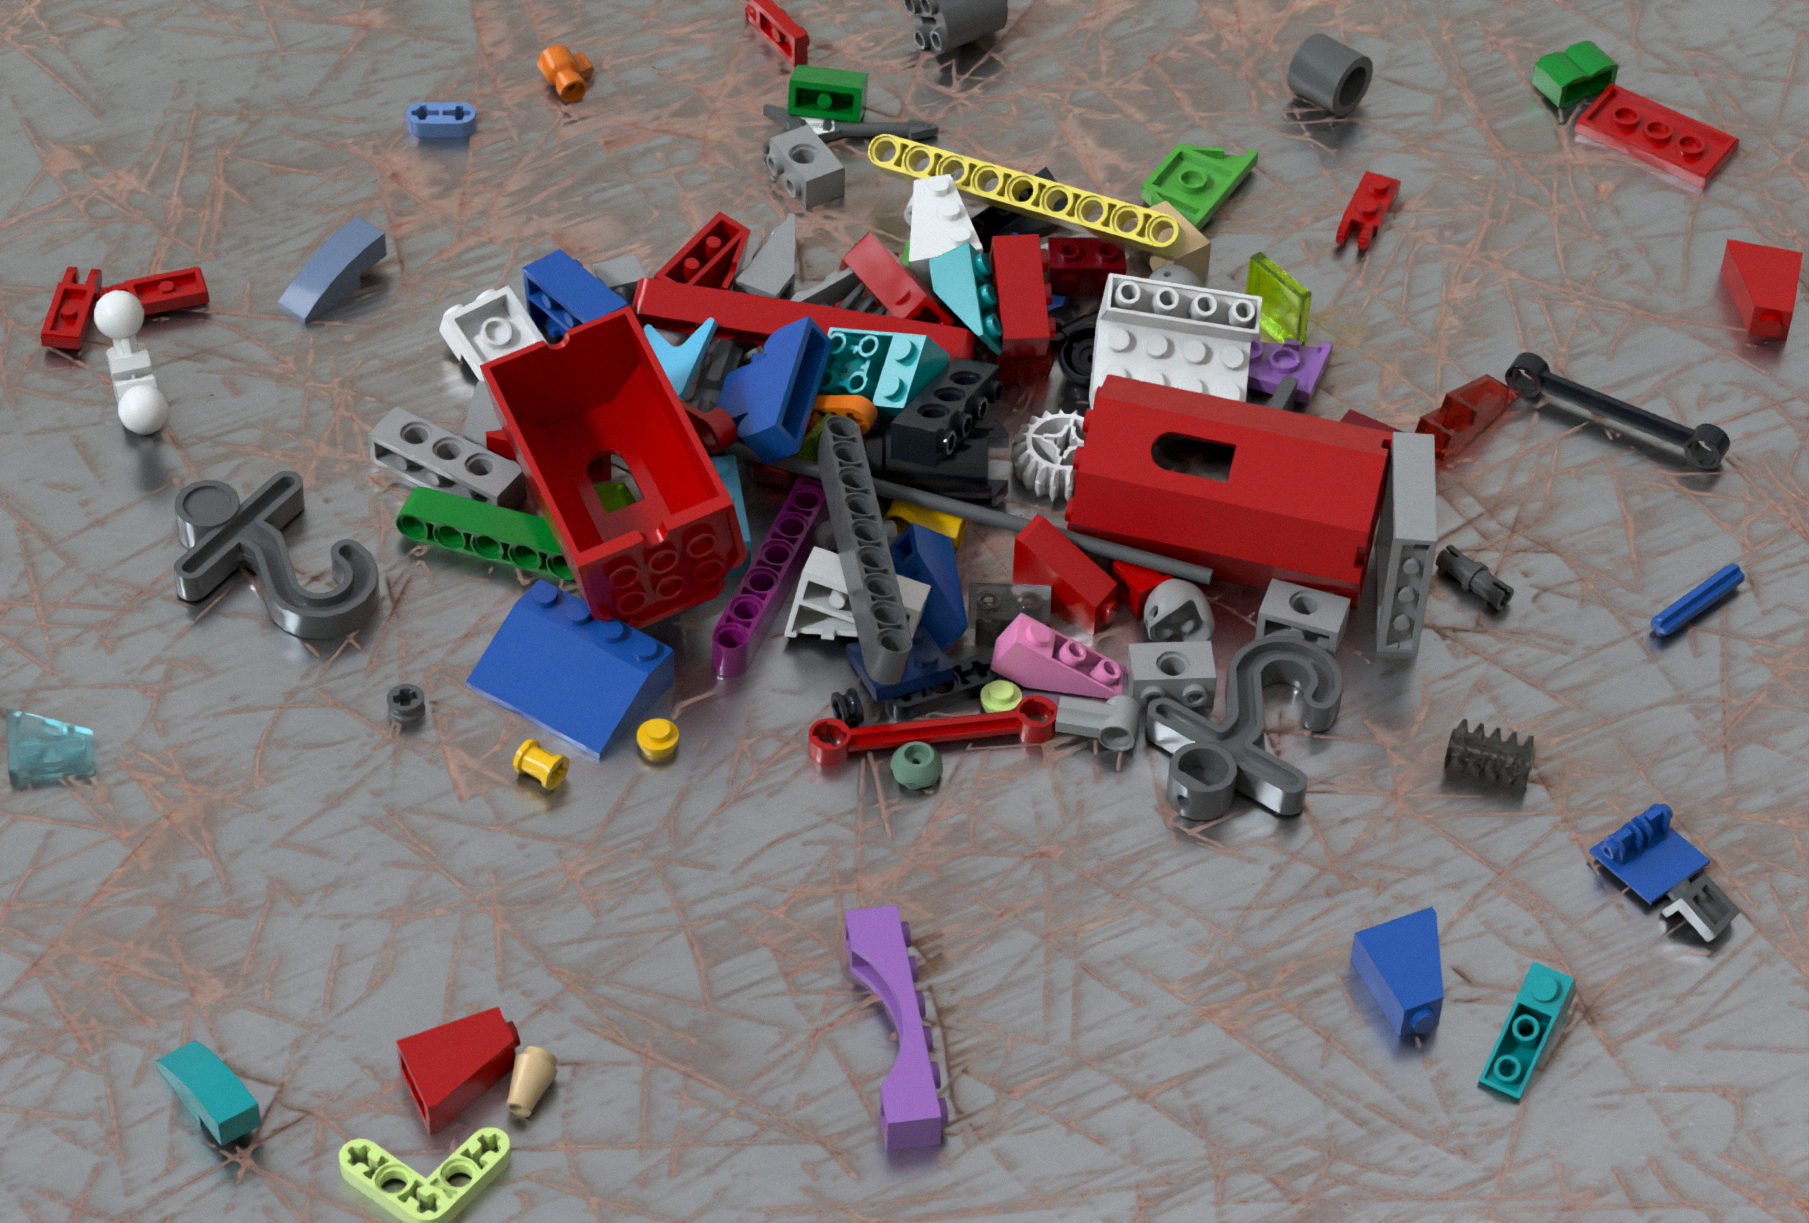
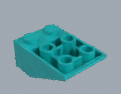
(881, 367)

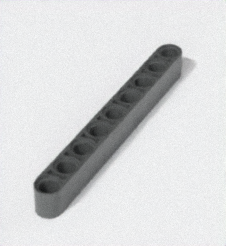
(864, 551)

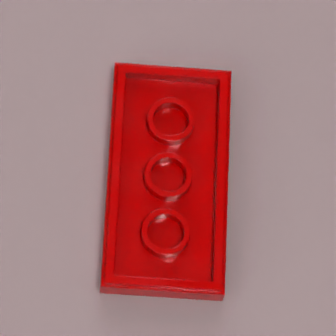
(1657, 135)

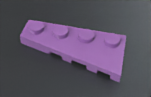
(1274, 361)

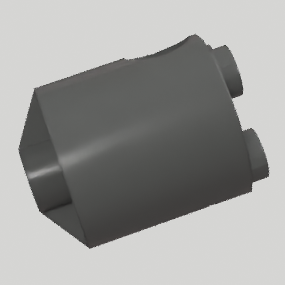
(952, 23)

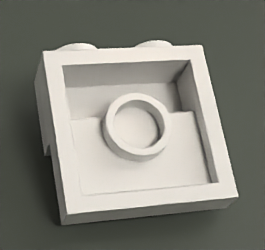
(488, 328)

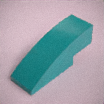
(210, 1091)

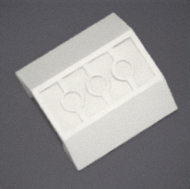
(1175, 336)

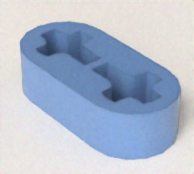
(441, 119)

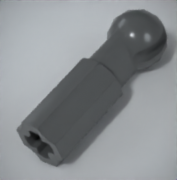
(720, 361)

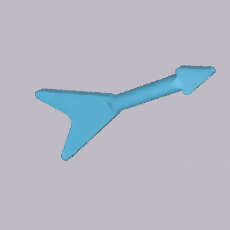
(682, 361)

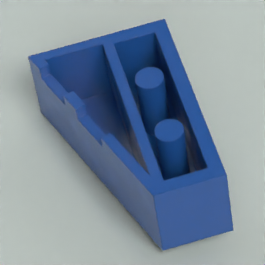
(565, 294)

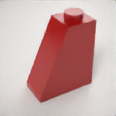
(1762, 285)
(1079, 587)
(456, 1064)

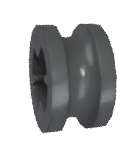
(410, 713)

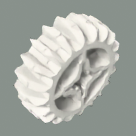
(1046, 451)

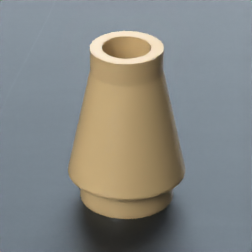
(531, 1076)

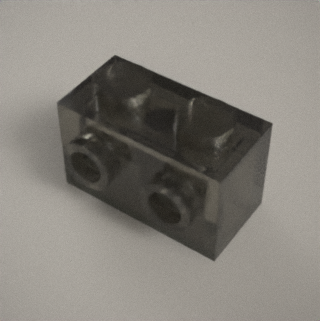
(1007, 602)

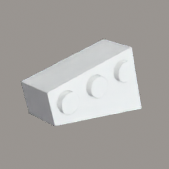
(937, 223)
(824, 603)

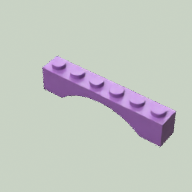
(908, 1097)

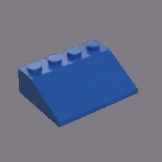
(572, 671)

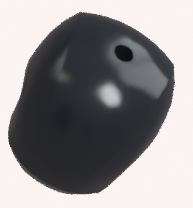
(1075, 354)

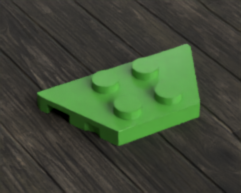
(1197, 180)

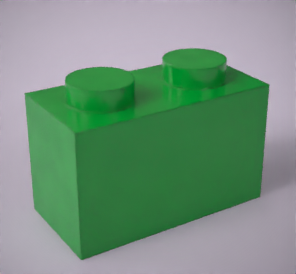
(827, 93)

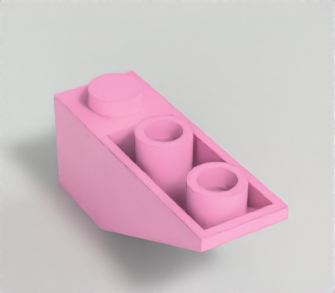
(1053, 662)

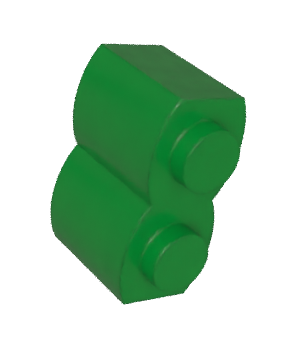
(1574, 74)

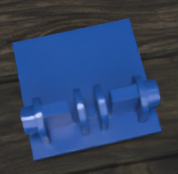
(1649, 854)

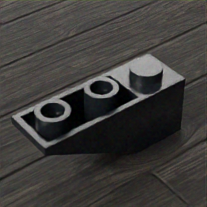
(1000, 222)

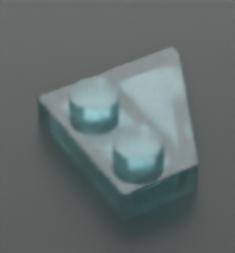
(47, 747)

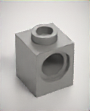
(620, 275)

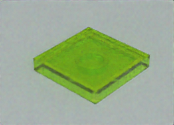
(1284, 300)

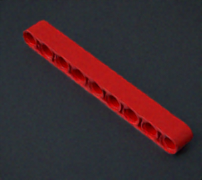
(756, 317)

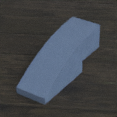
(334, 270)

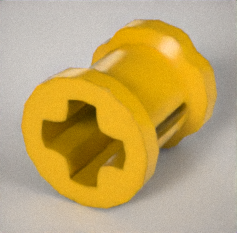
(541, 764)

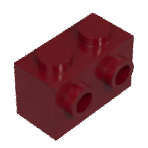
(1083, 264)

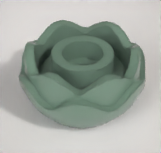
(916, 765)

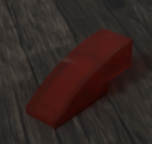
(1466, 414)

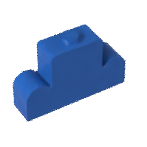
(777, 393)

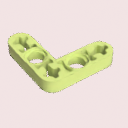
(434, 1189)

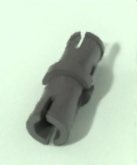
(1474, 577)

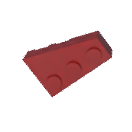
(710, 256)
(1022, 295)

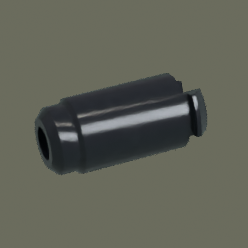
(958, 476)

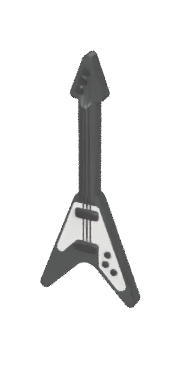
(834, 129)

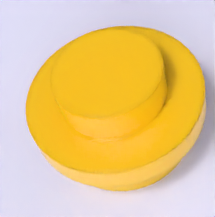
(658, 737)

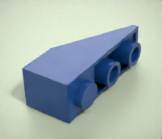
(931, 560)

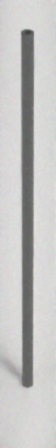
(994, 518)

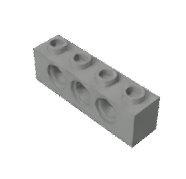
(444, 460)

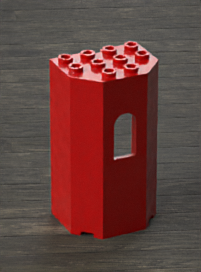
(611, 397)
(1294, 501)

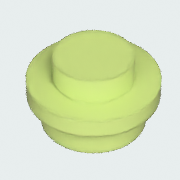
(1000, 696)

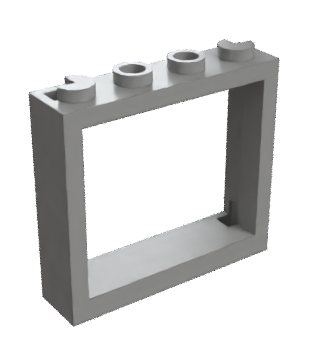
(1405, 542)

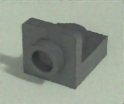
(1701, 905)

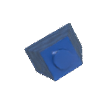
(1403, 970)

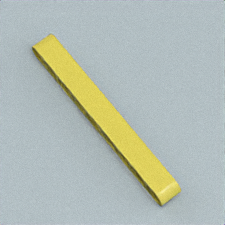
(1042, 201)

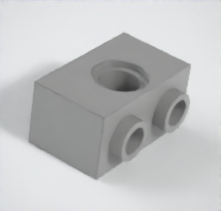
(806, 166)
(1303, 614)
(1172, 671)

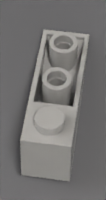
(772, 266)

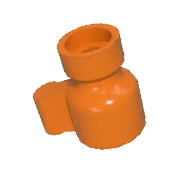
(565, 71)

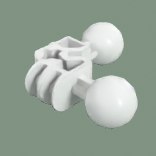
(139, 401)

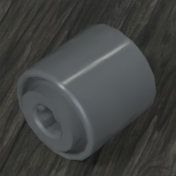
(1329, 74)

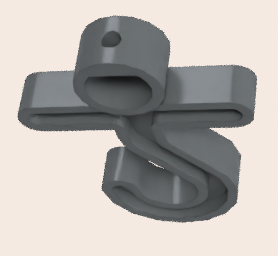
(230, 534)
(1217, 759)

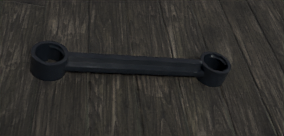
(1618, 410)

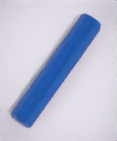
(1697, 600)

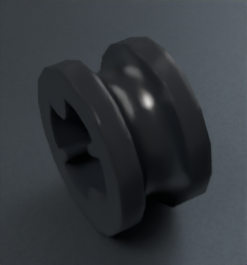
(847, 707)

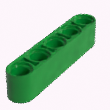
(482, 531)

